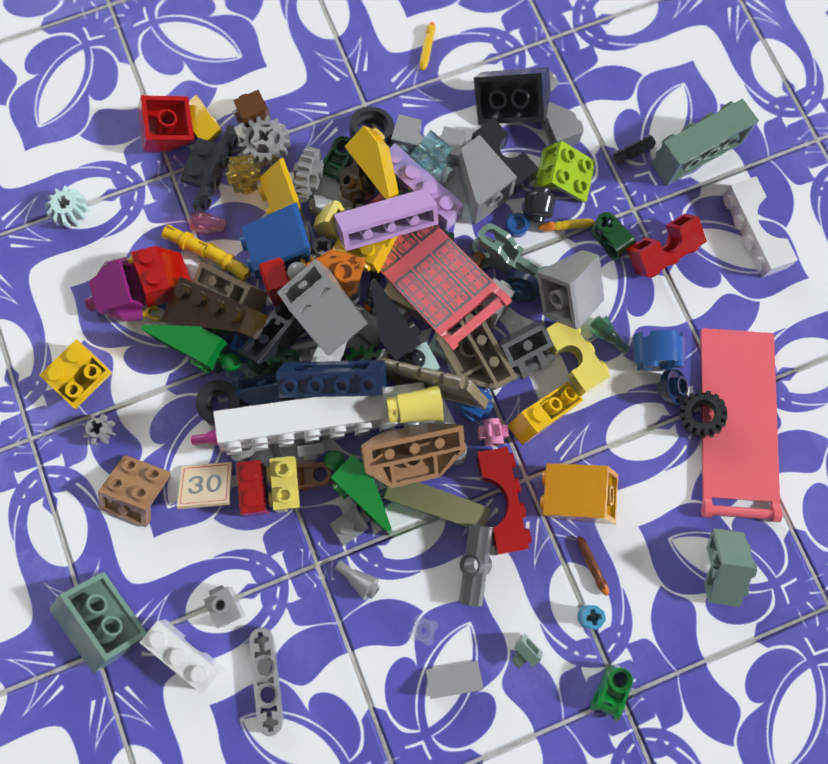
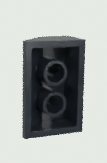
(512, 95)

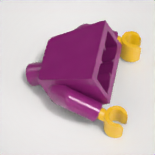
(118, 292)

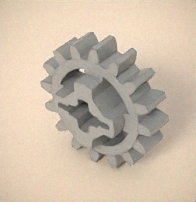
(265, 140)
(308, 173)

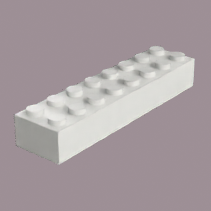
(305, 420)

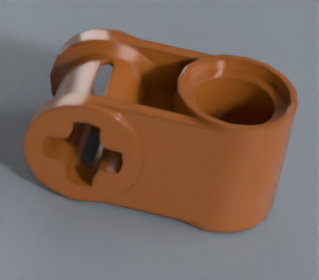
(306, 476)

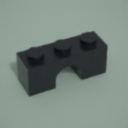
(520, 165)

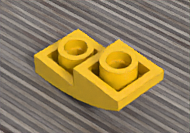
(203, 122)

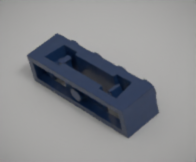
(332, 379)

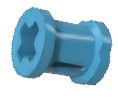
(597, 622)

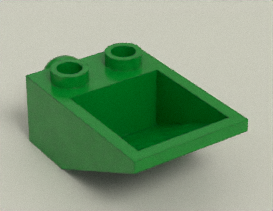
(201, 346)
(353, 482)

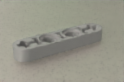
(270, 680)

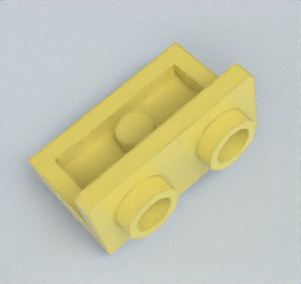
(284, 484)

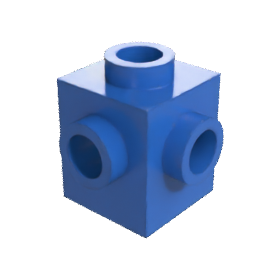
(473, 413)

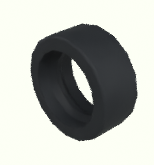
(375, 116)

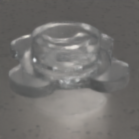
(427, 637)

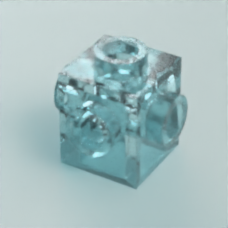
(432, 152)

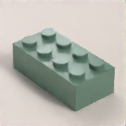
(704, 141)

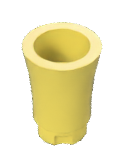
(416, 406)

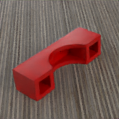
(496, 468)

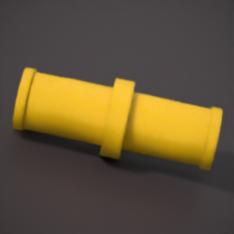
(185, 240)
(227, 262)

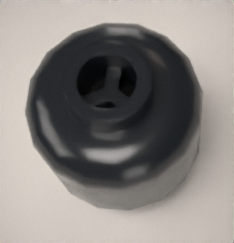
(539, 204)

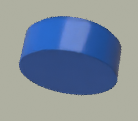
(517, 225)

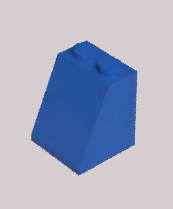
(276, 236)

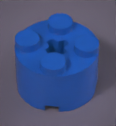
(659, 349)

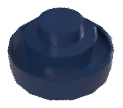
(524, 286)
(673, 387)

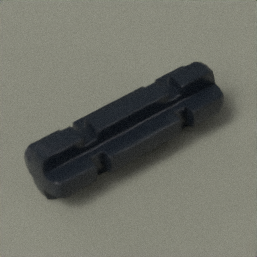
(634, 149)

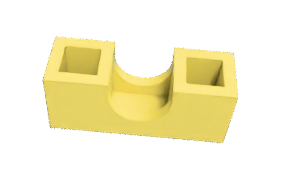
(590, 370)

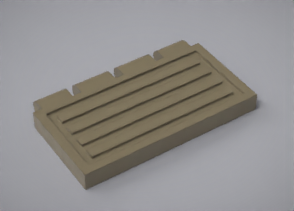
(451, 386)

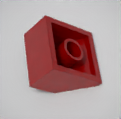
(165, 122)
(158, 273)

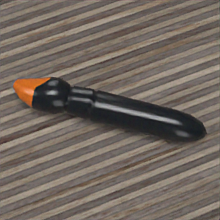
(368, 302)

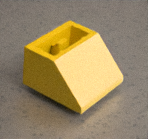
(76, 373)

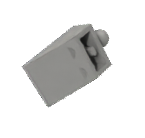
(321, 305)

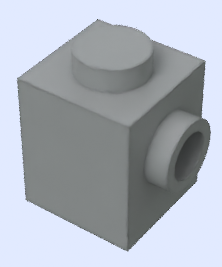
(223, 606)

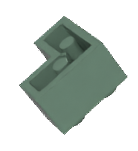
(730, 567)

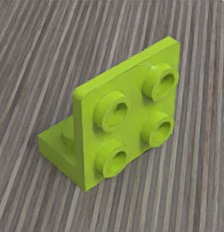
(566, 170)

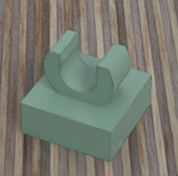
(526, 652)

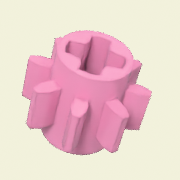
(493, 432)

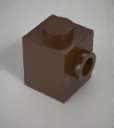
(249, 107)

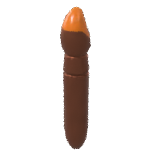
(593, 567)

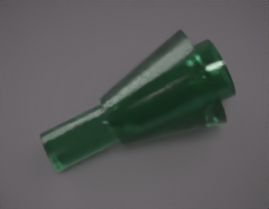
(605, 330)

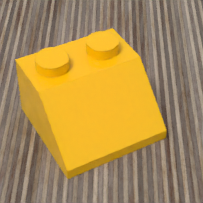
(278, 188)

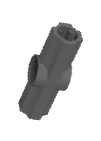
(474, 580)

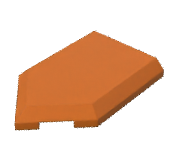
(345, 268)

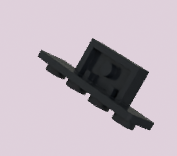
(207, 165)

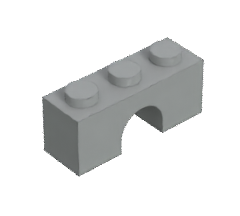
(408, 136)

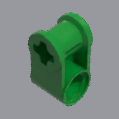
(612, 694)

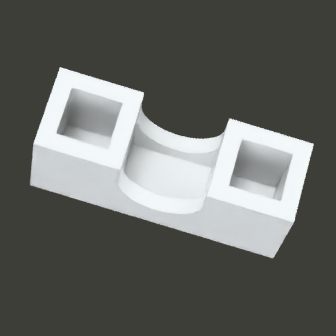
(192, 665)

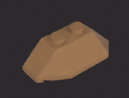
(413, 453)

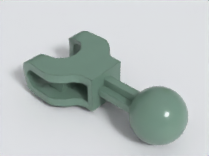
(503, 251)

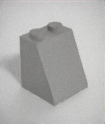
(484, 178)
(571, 288)

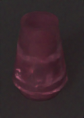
(206, 223)

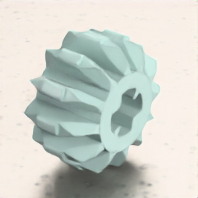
(66, 207)

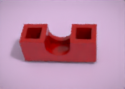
(684, 237)

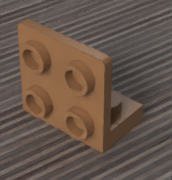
(132, 490)

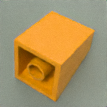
(580, 493)

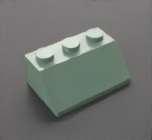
(97, 621)

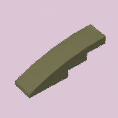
(438, 504)

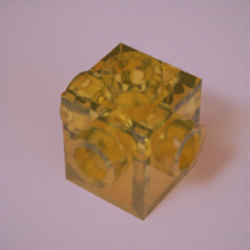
(243, 174)

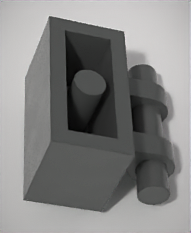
(525, 344)

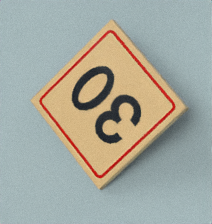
(205, 485)

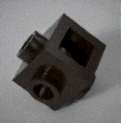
(356, 185)

